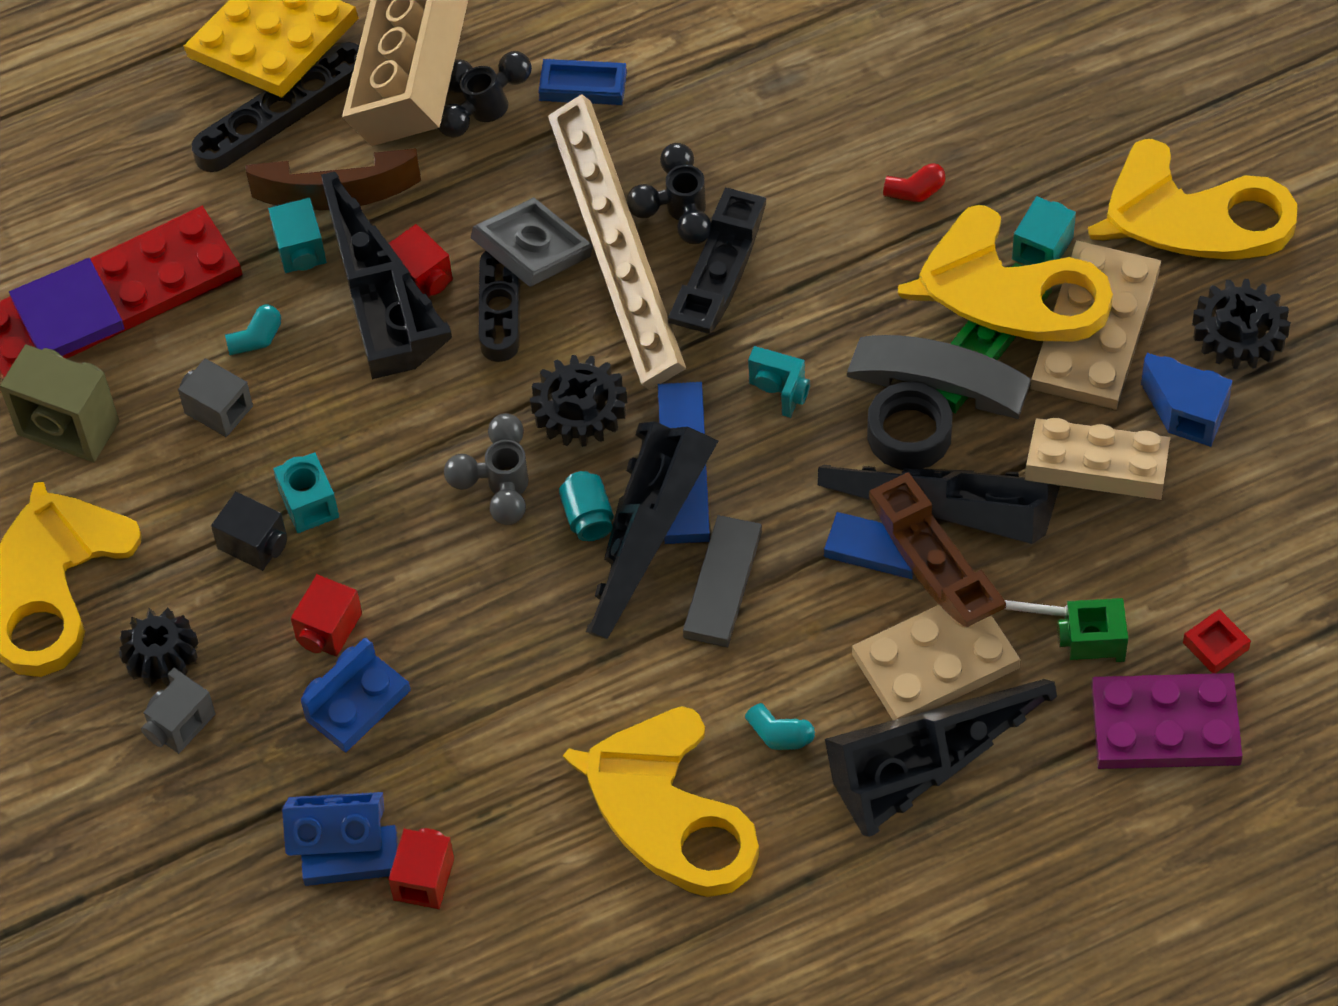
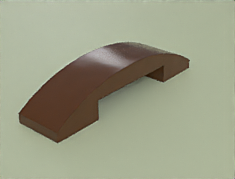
(391, 175)
(931, 553)

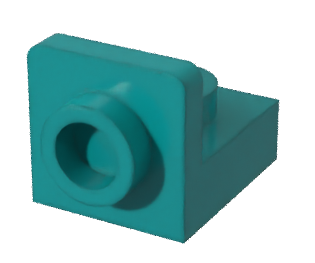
(779, 373)

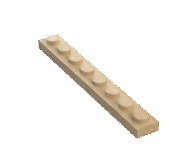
(616, 243)

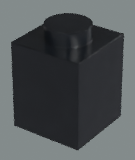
(249, 531)

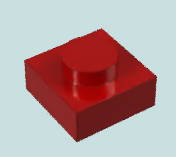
(1216, 641)

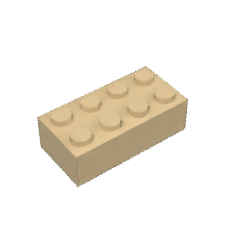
(403, 68)

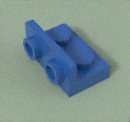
(353, 695)
(333, 823)

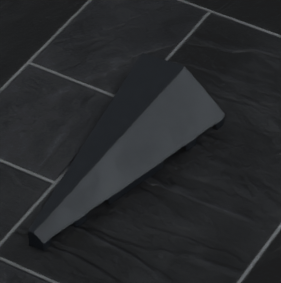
(391, 311)
(654, 495)
(977, 500)
(898, 760)

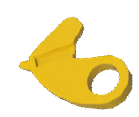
(1196, 224)
(972, 282)
(34, 554)
(635, 794)

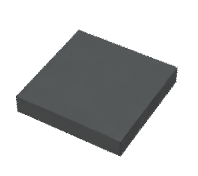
(531, 241)

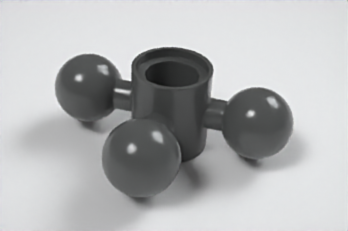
(463, 470)

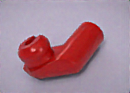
(918, 186)

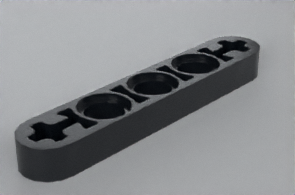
(269, 122)

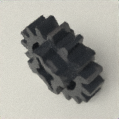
(1239, 322)
(578, 401)

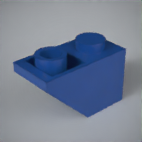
(1186, 398)

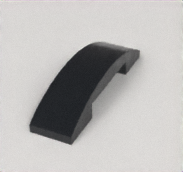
(721, 263)

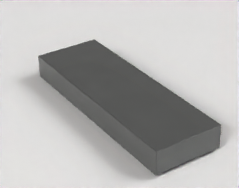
(722, 581)

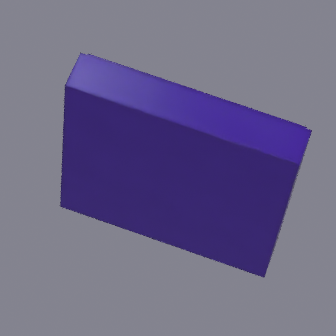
(67, 308)

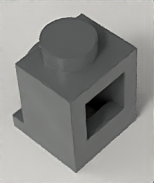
(177, 712)

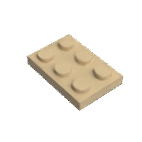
(1097, 458)
(933, 661)

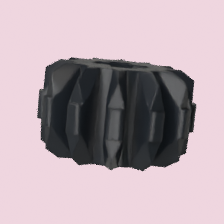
(158, 646)

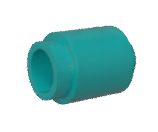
(586, 506)

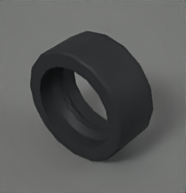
(909, 397)

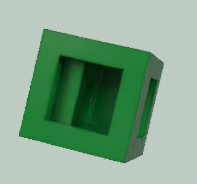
(1094, 629)

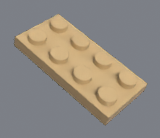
(1098, 366)

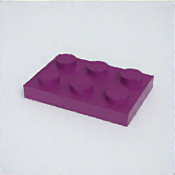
(1166, 721)

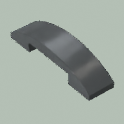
(942, 367)

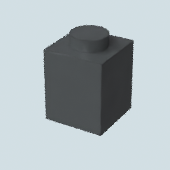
(215, 397)

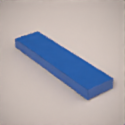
(682, 407)

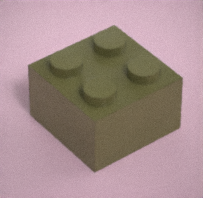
(60, 402)

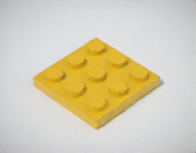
(270, 40)

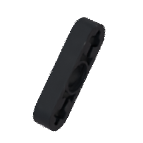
(488, 318)

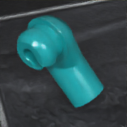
(258, 333)
(779, 733)

